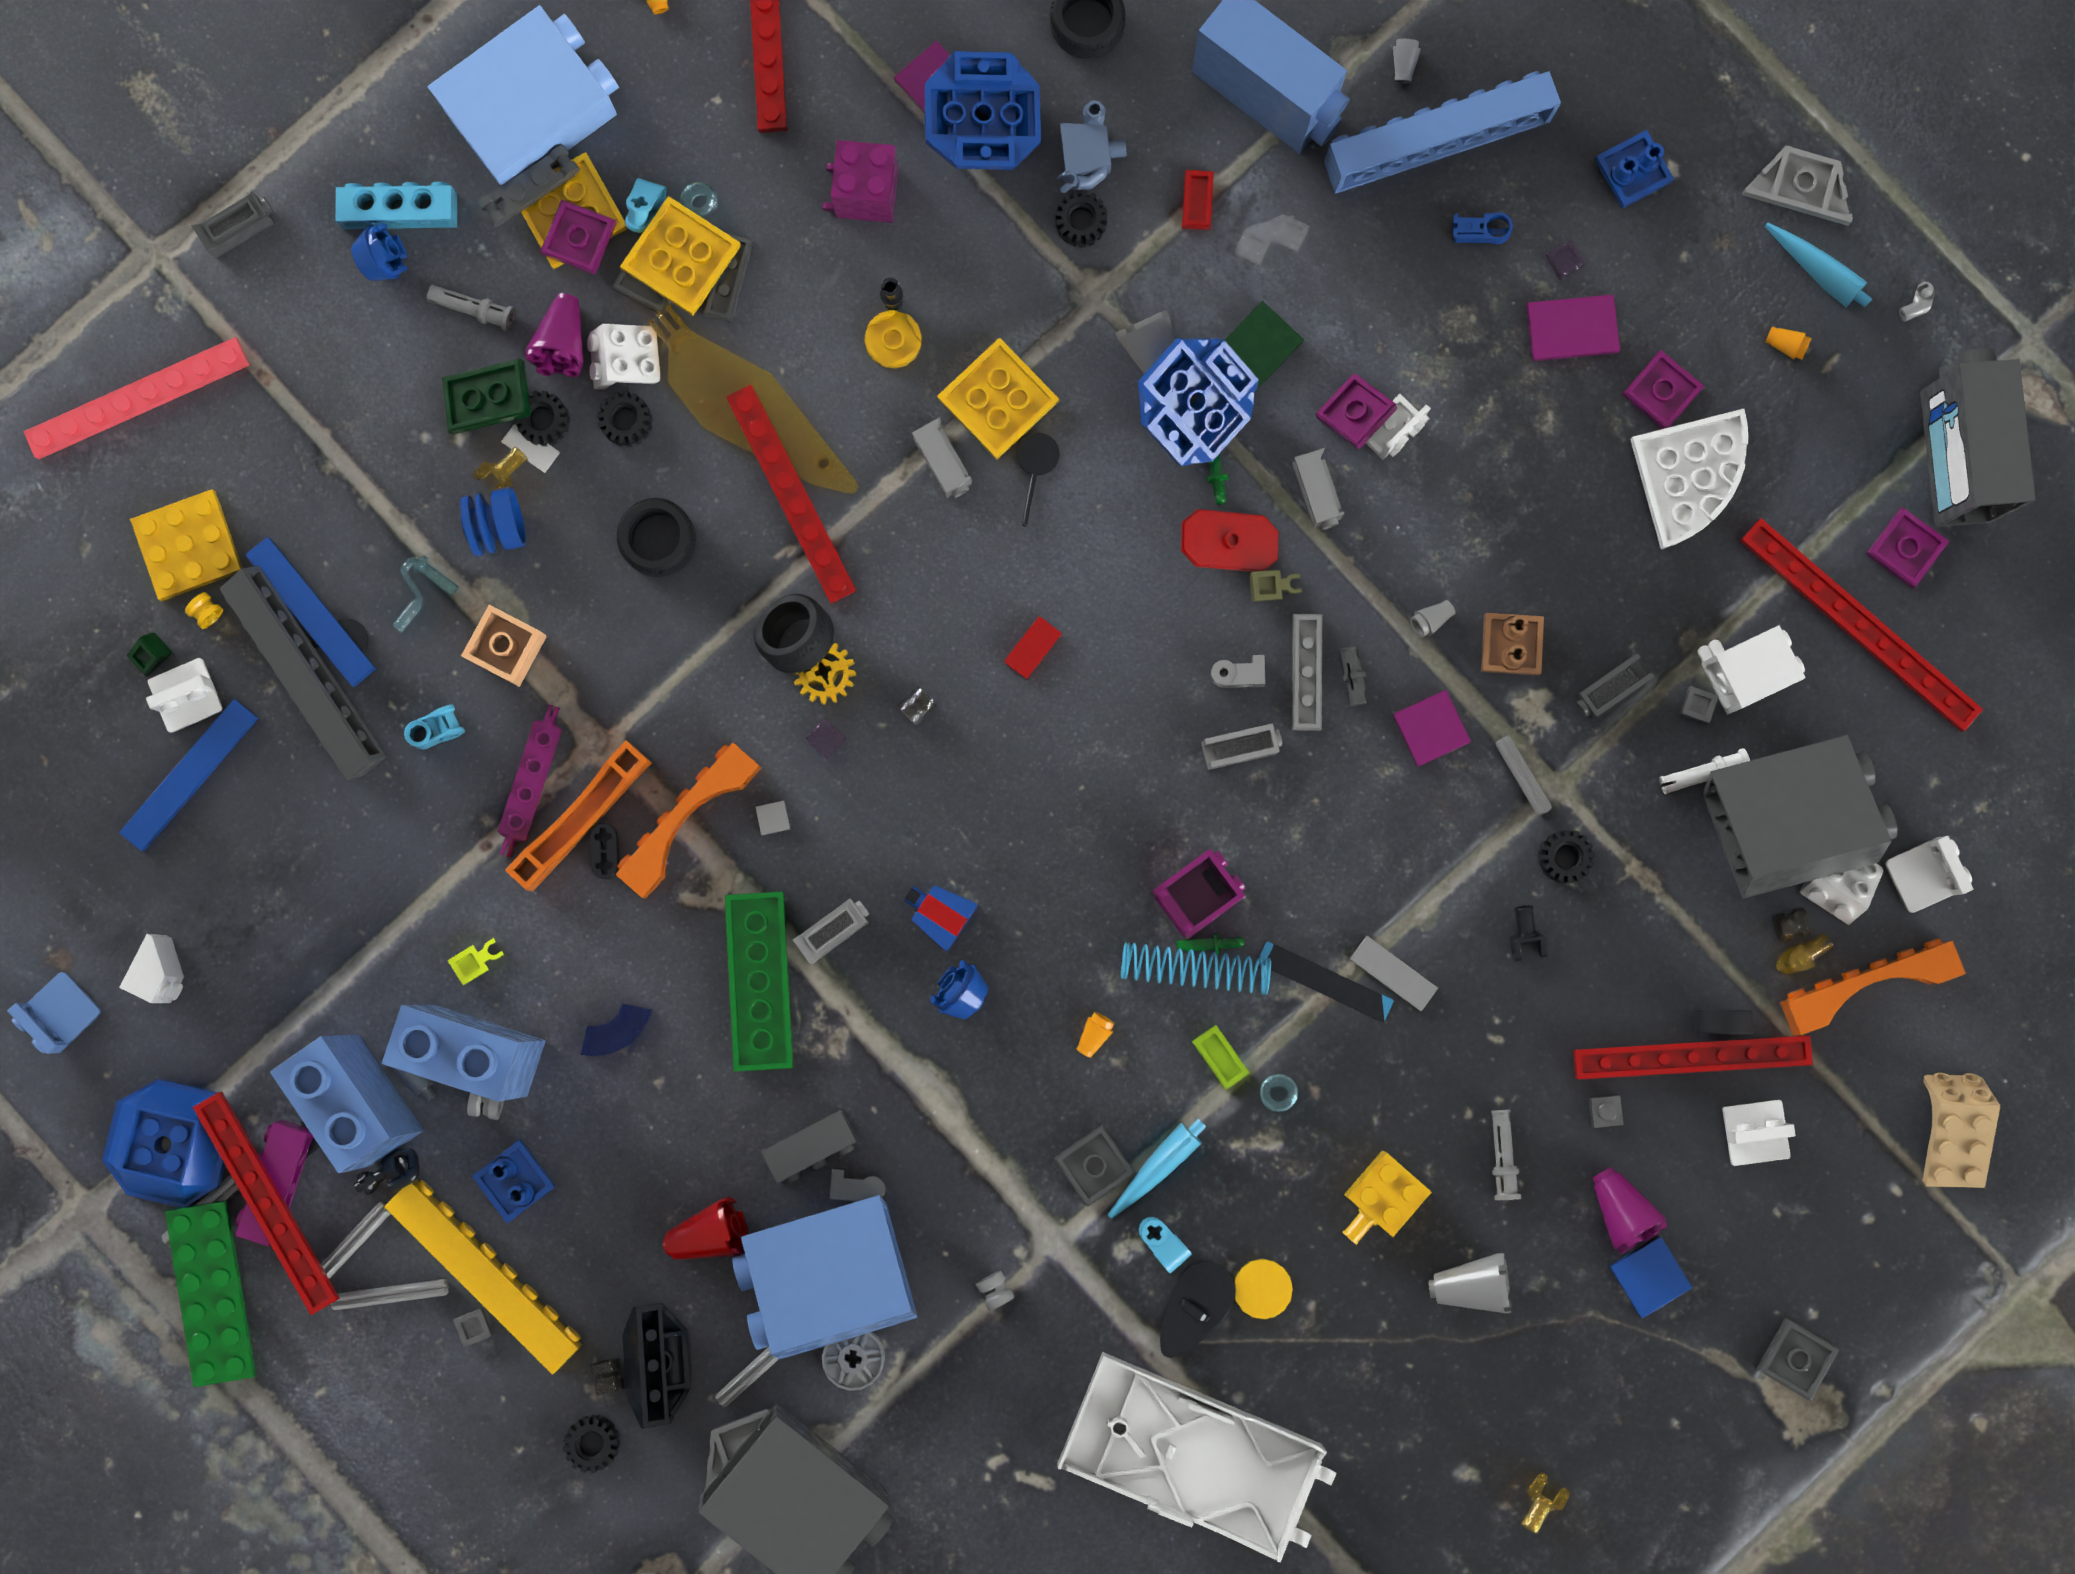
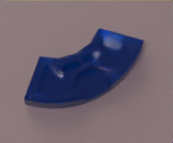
(617, 1033)

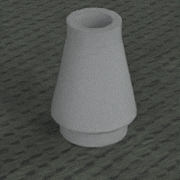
(1405, 59)
(1431, 618)

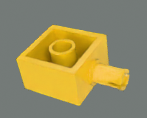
(1385, 1197)

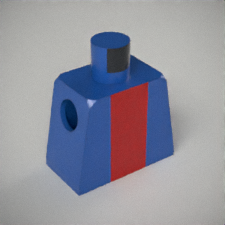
(940, 914)

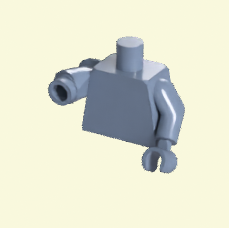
(1087, 150)

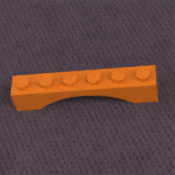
(567, 831)
(648, 864)
(1817, 1007)

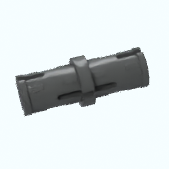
(1354, 676)

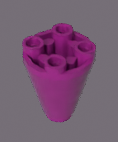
(558, 339)
(1626, 1211)

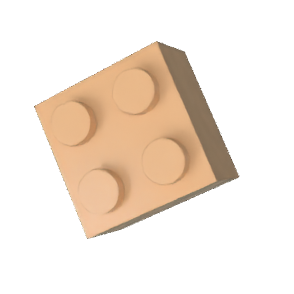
(504, 645)

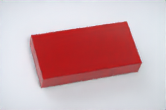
(1197, 199)
(1032, 648)

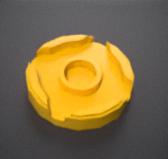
(893, 339)
(1263, 1288)

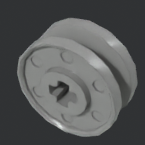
(861, 1375)

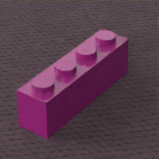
(284, 1161)

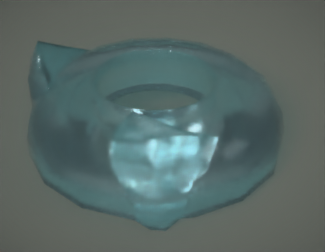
(697, 189)
(1281, 1080)

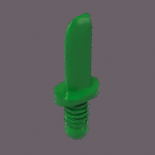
(1217, 479)
(1210, 943)

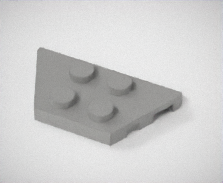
(1803, 184)
(727, 1440)

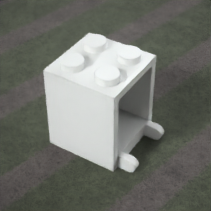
(1751, 668)

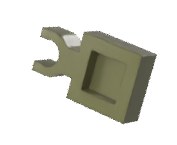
(1269, 585)

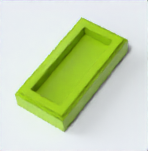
(1220, 1057)

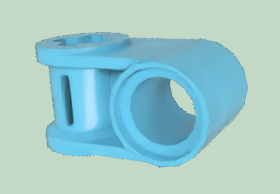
(643, 204)
(436, 728)
(1166, 1247)

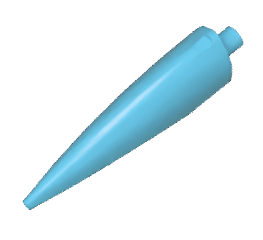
(1824, 269)
(1160, 1164)

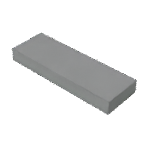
(1393, 973)

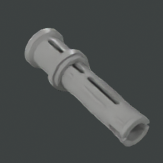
(483, 309)
(1505, 1170)

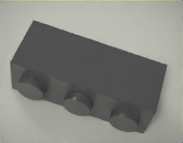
(810, 1147)

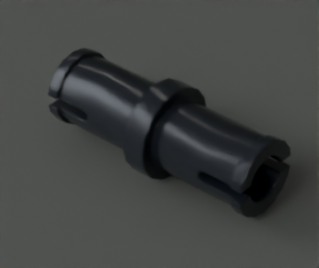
(891, 294)

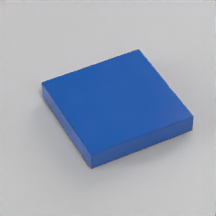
(1650, 1277)

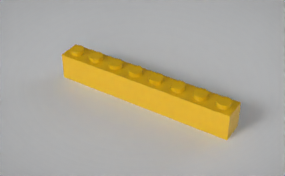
(484, 1275)

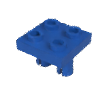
(1634, 168)
(514, 1181)

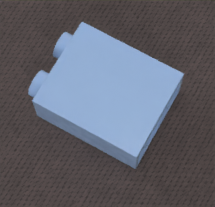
(526, 94)

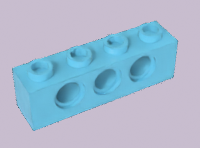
(440, 213)

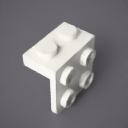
(623, 355)
(1393, 433)
(1929, 874)
(1845, 893)

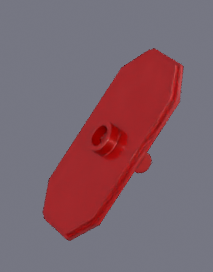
(1229, 540)

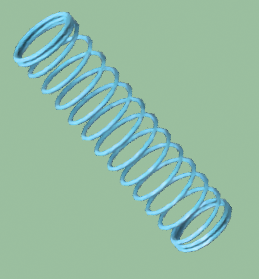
(1127, 954)

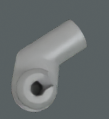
(1921, 303)

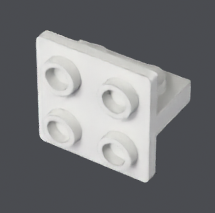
(184, 695)
(1757, 1132)

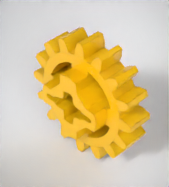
(837, 668)

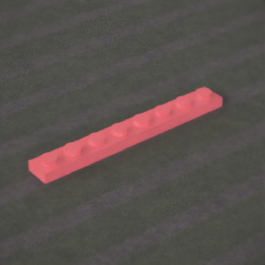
(136, 398)

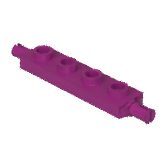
(529, 780)

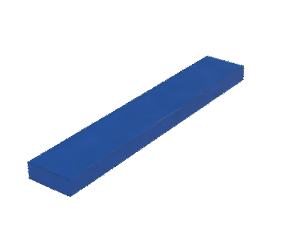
(311, 612)
(189, 775)

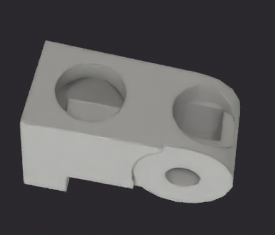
(1230, 675)

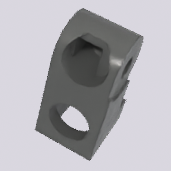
(855, 1188)

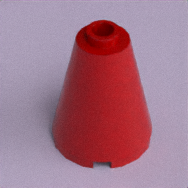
(708, 1233)

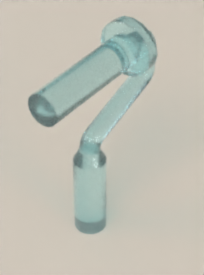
(420, 566)

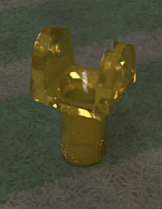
(502, 469)
(1801, 956)
(1541, 1504)

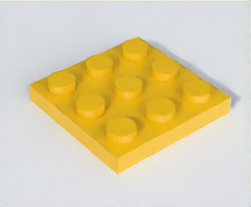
(583, 190)
(680, 255)
(998, 398)
(186, 545)

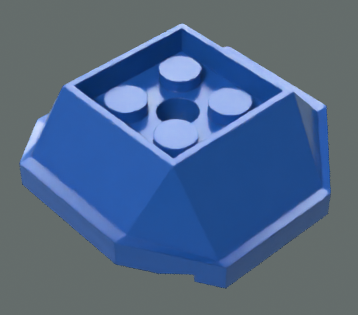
(986, 84)
(1221, 402)
(136, 1151)

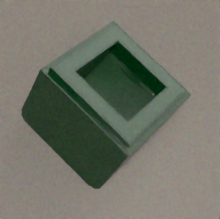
(149, 653)

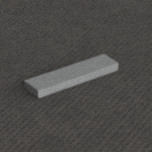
(1307, 672)

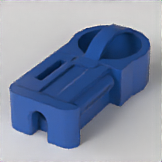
(1476, 231)

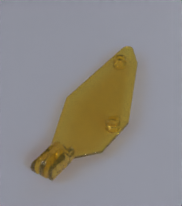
(708, 373)

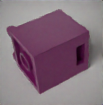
(863, 181)
(1190, 898)

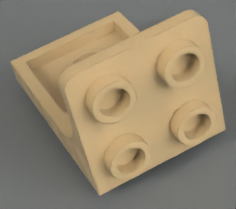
(1961, 1130)

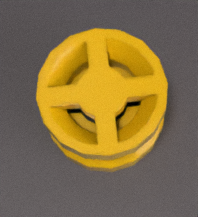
(204, 610)

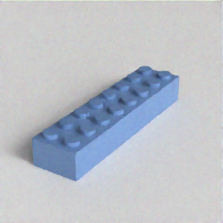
(1441, 131)

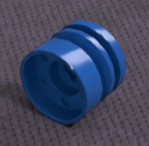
(499, 520)

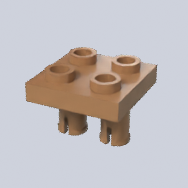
(1512, 644)

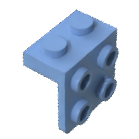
(55, 1014)

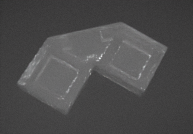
(1280, 231)

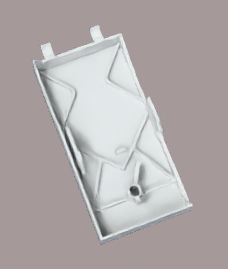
(1193, 1457)

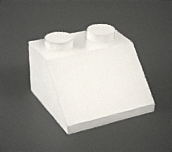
(155, 971)

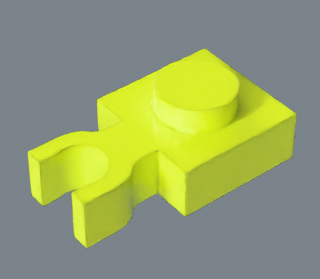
(471, 964)

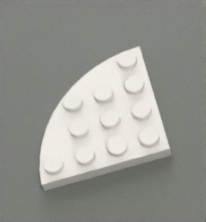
(1691, 472)

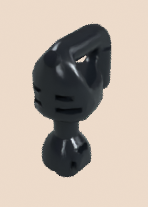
(398, 1168)

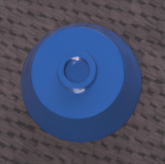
(379, 254)
(960, 991)

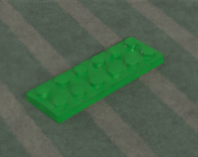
(758, 981)
(210, 1293)

